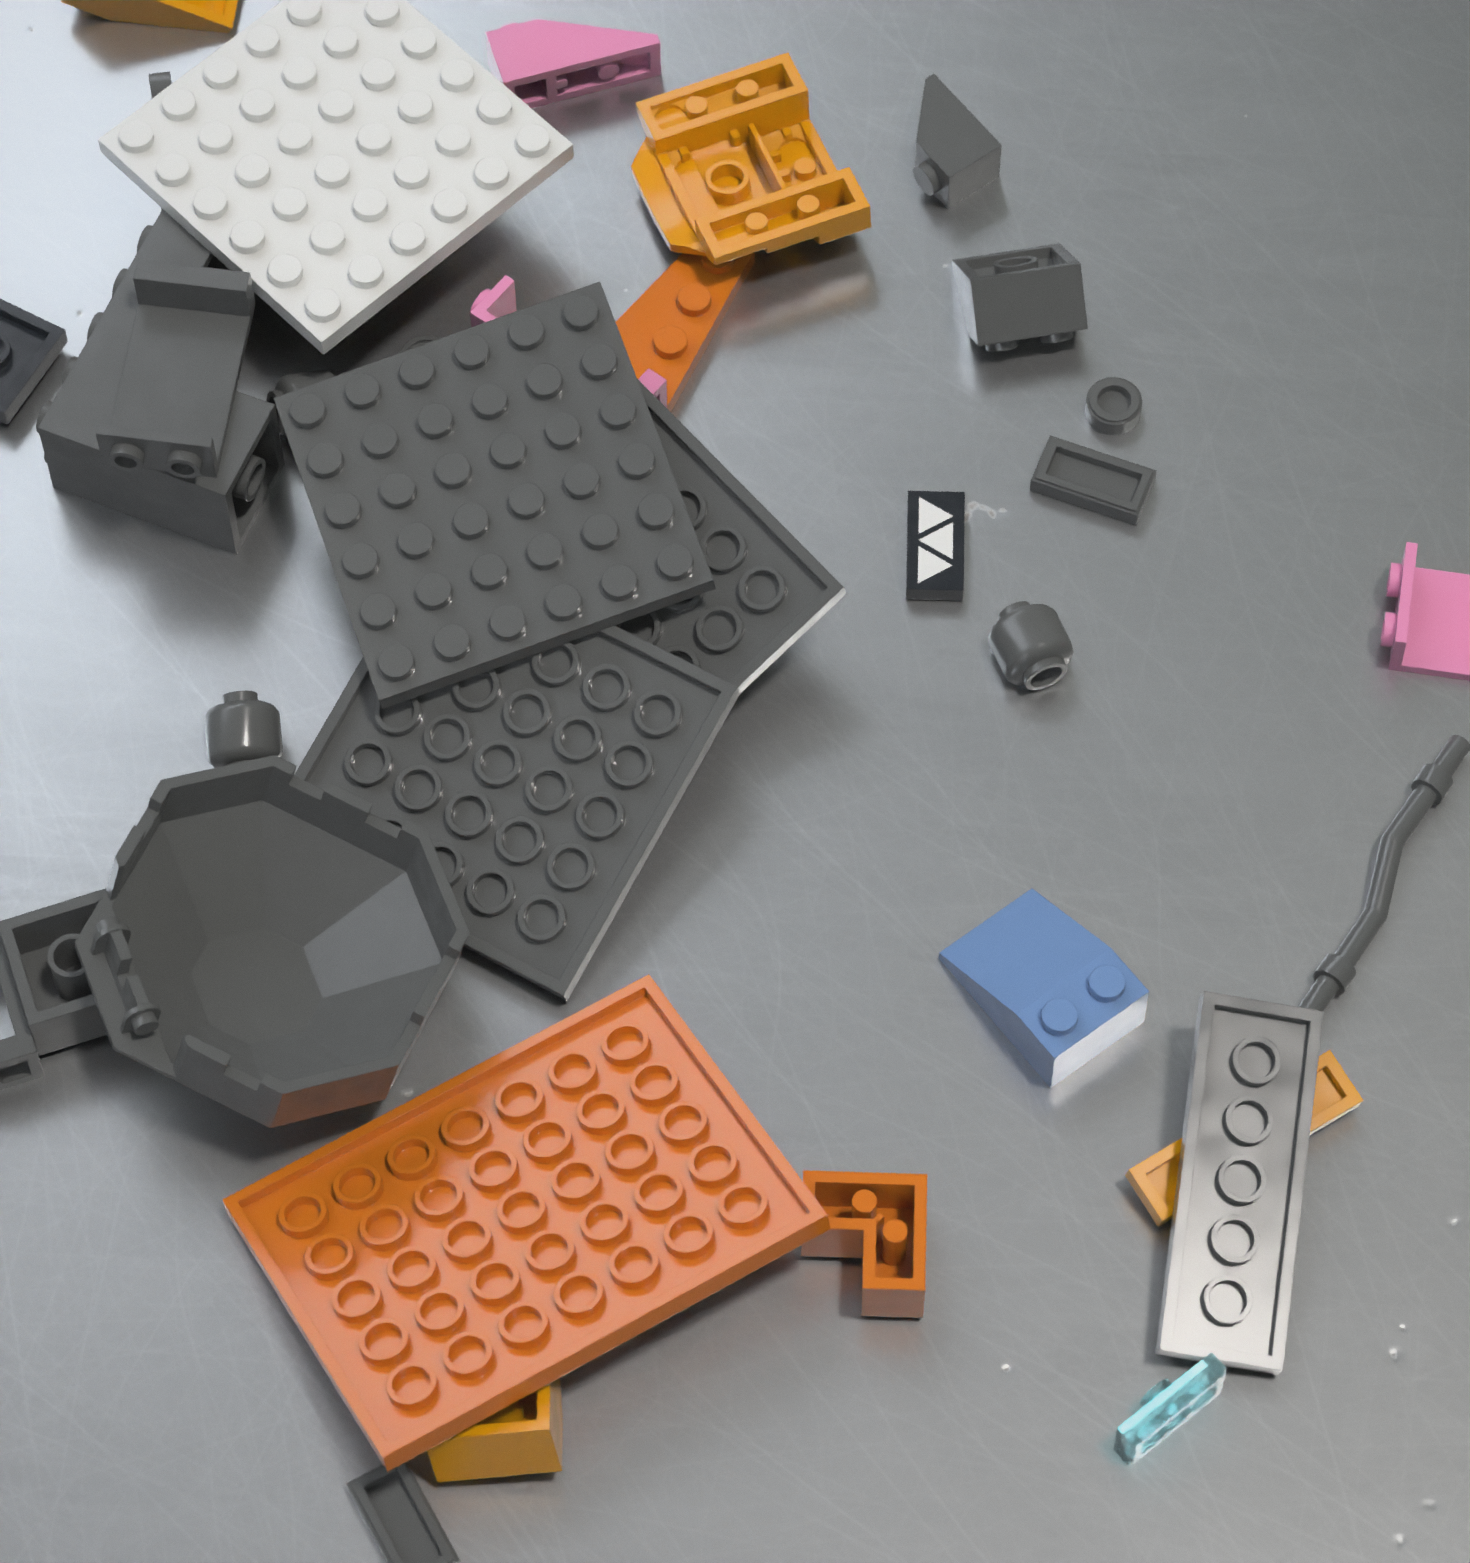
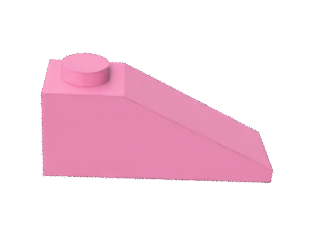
(567, 60)

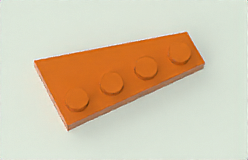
(679, 316)

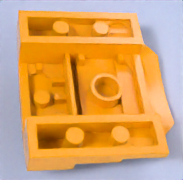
(742, 166)

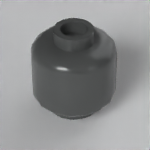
(1030, 645)
(242, 729)

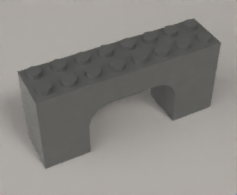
(199, 507)

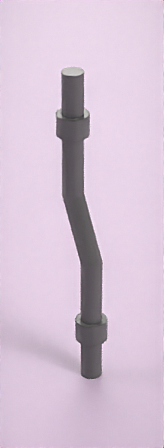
(1428, 789)

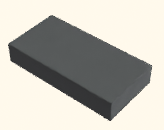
(1093, 480)
(400, 1517)

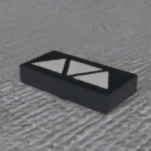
(935, 545)

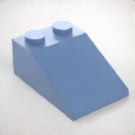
(1048, 985)

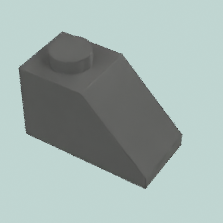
(952, 147)

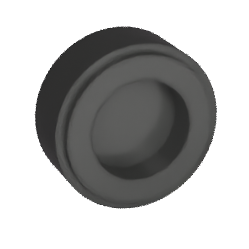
(1113, 406)

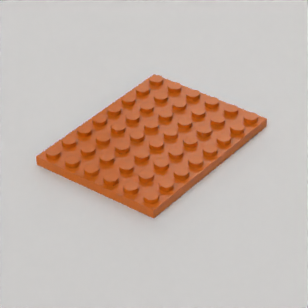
(522, 1219)

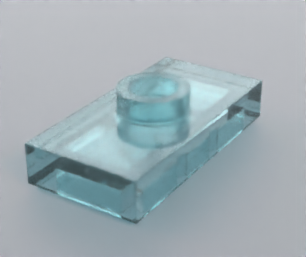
(1168, 1407)

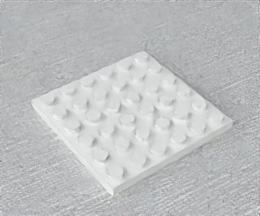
(336, 156)

